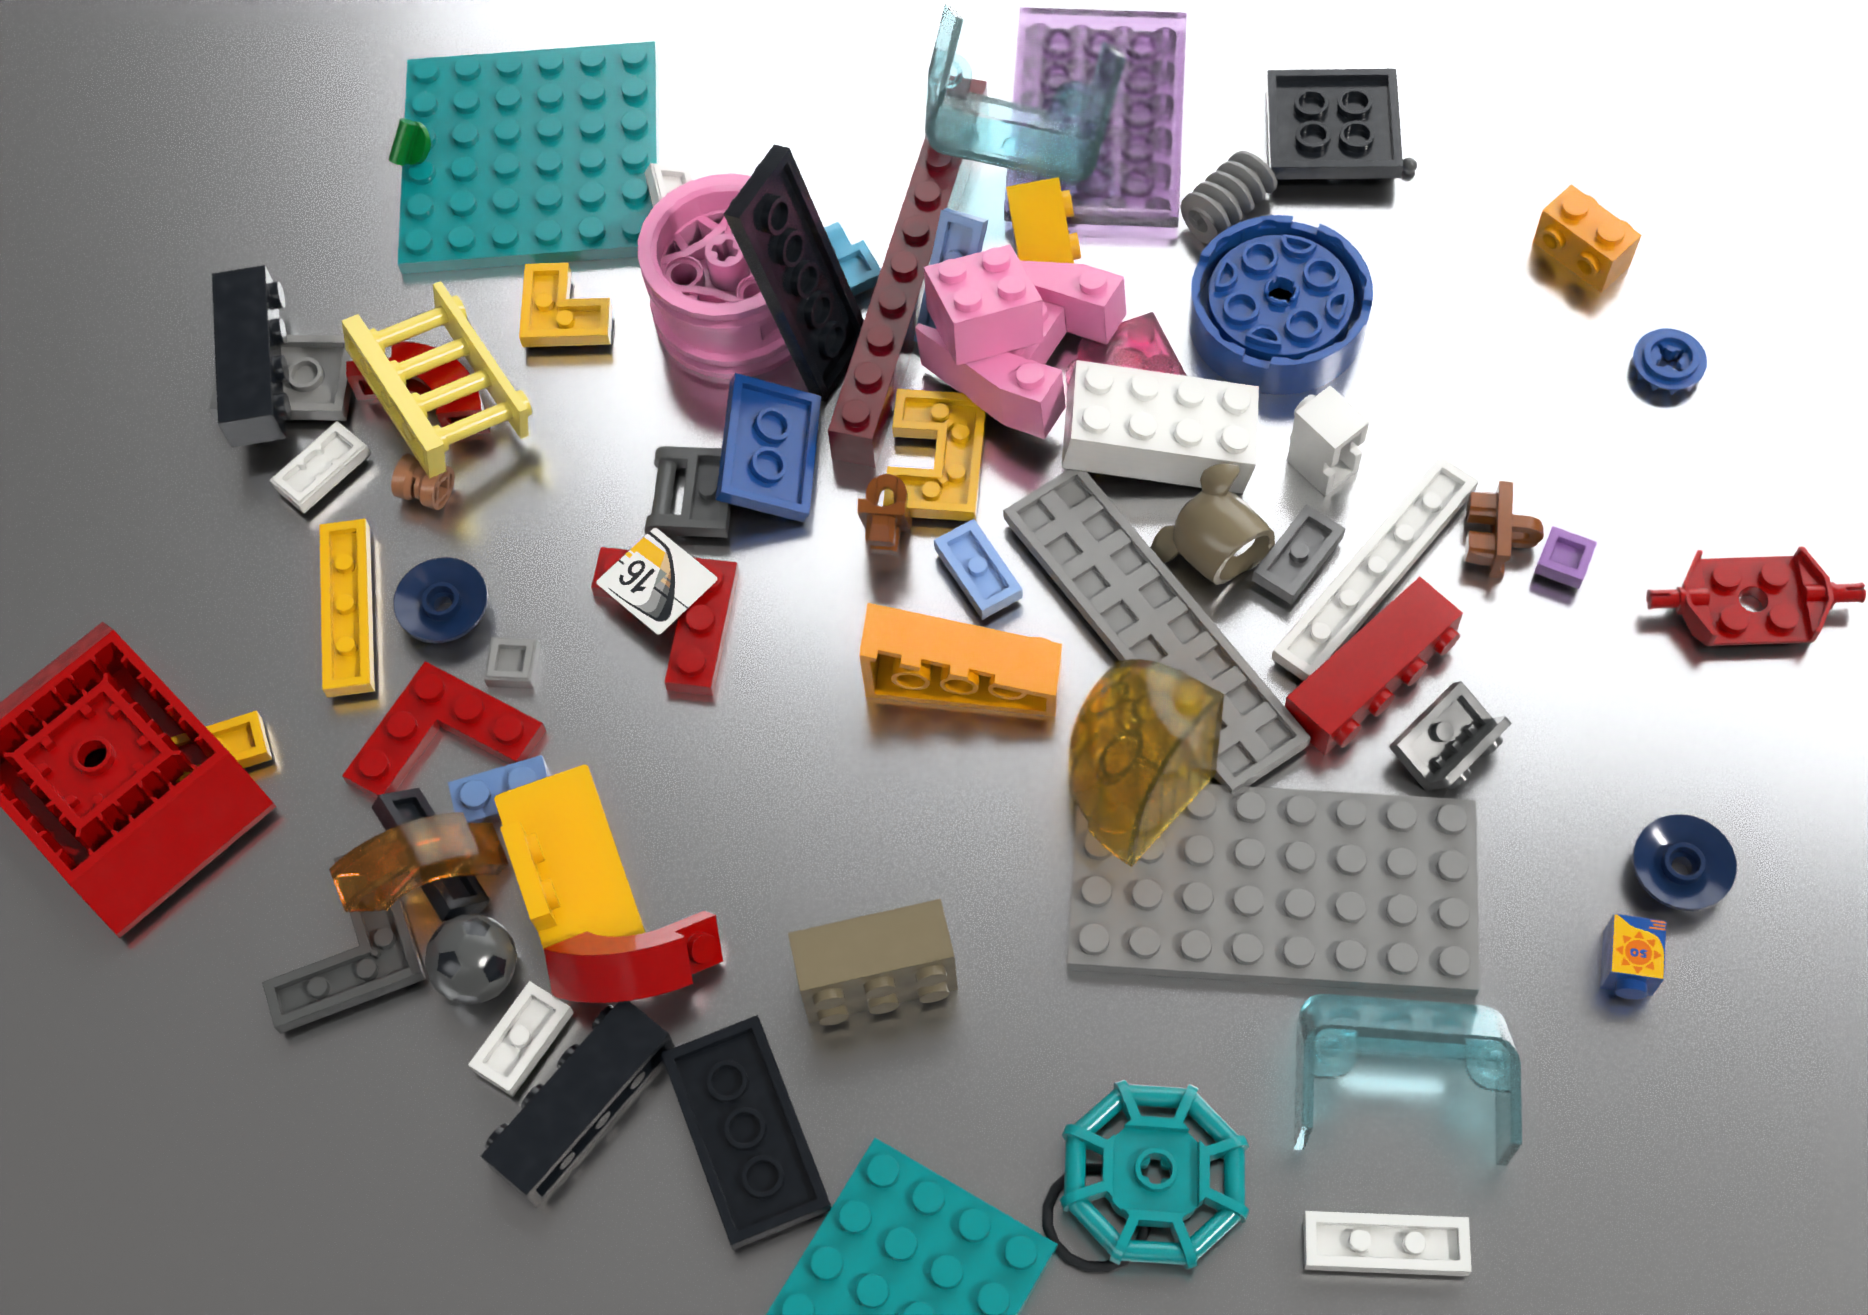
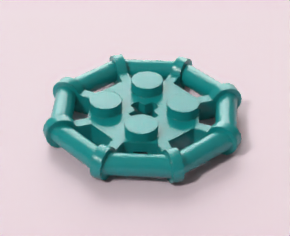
(1134, 1195)

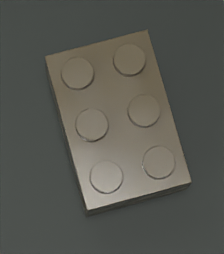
(874, 962)

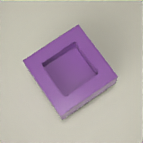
(1565, 557)

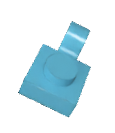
(855, 260)

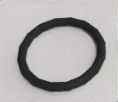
(1062, 1251)

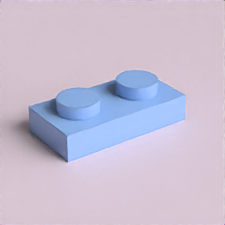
(978, 569)

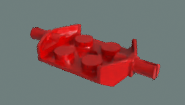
(1790, 588)

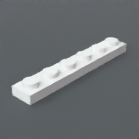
(1375, 569)

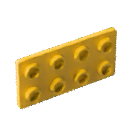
(567, 858)

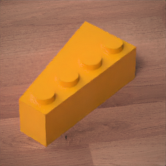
(957, 663)

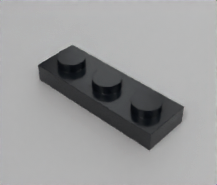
(447, 895)

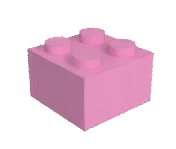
(984, 304)

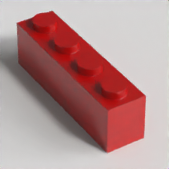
(1374, 664)

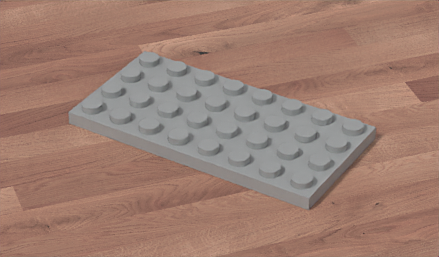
(1289, 893)

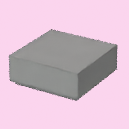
(512, 662)

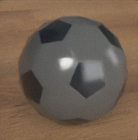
(470, 959)

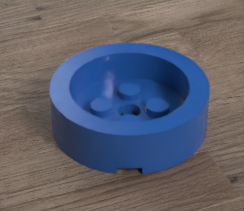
(1266, 339)

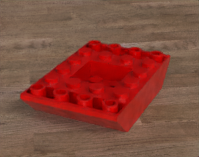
(124, 826)

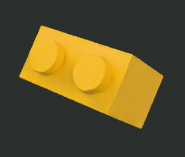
(1040, 222)

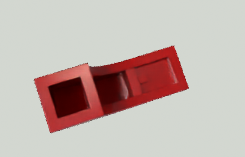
(424, 383)
(633, 966)

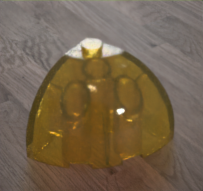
(1141, 752)

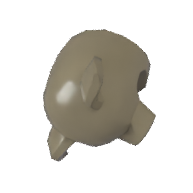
(1215, 528)

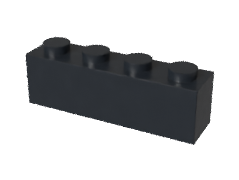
(249, 356)
(577, 1101)

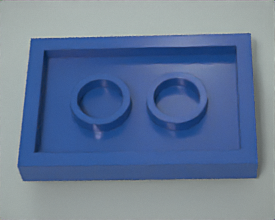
(768, 448)

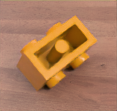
(1586, 238)

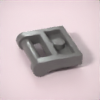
(700, 510)

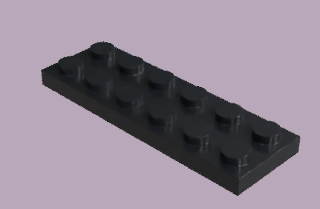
(796, 270)

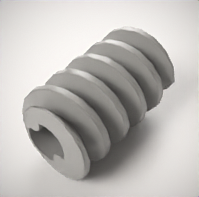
(1227, 195)

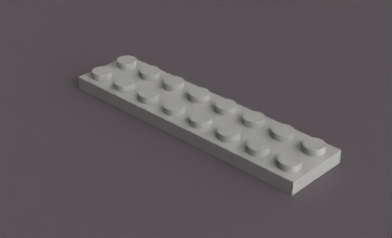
(1152, 617)

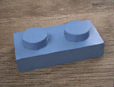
(476, 793)

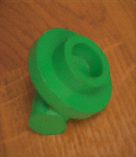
(410, 143)

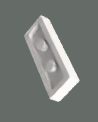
(1387, 1243)

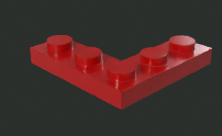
(699, 629)
(431, 703)

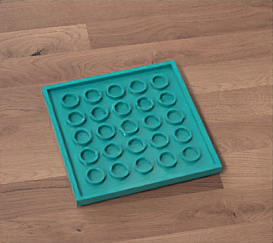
(529, 157)

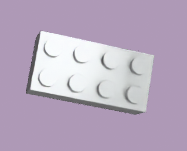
(1158, 425)

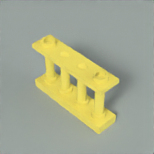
(410, 410)

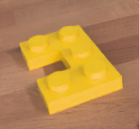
(959, 427)

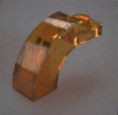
(414, 855)

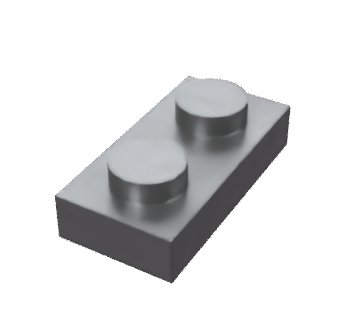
(1298, 554)

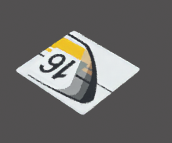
(656, 581)

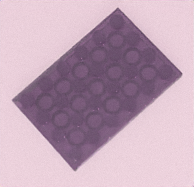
(1142, 145)

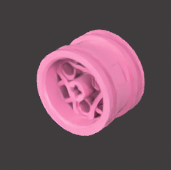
(720, 317)

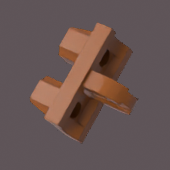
(884, 523)
(1506, 529)

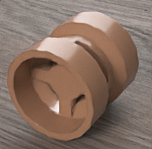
(412, 482)

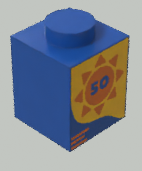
(1633, 956)

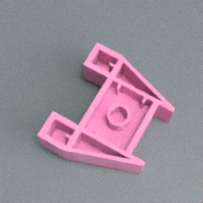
(1018, 384)

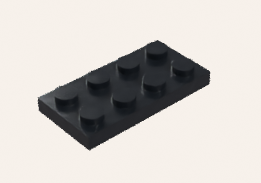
(746, 1132)

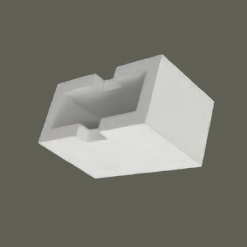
(1326, 440)

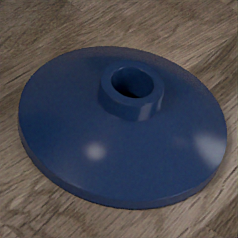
(435, 584)
(1696, 846)

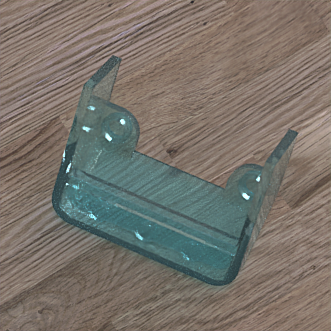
(1012, 134)
(1340, 1026)

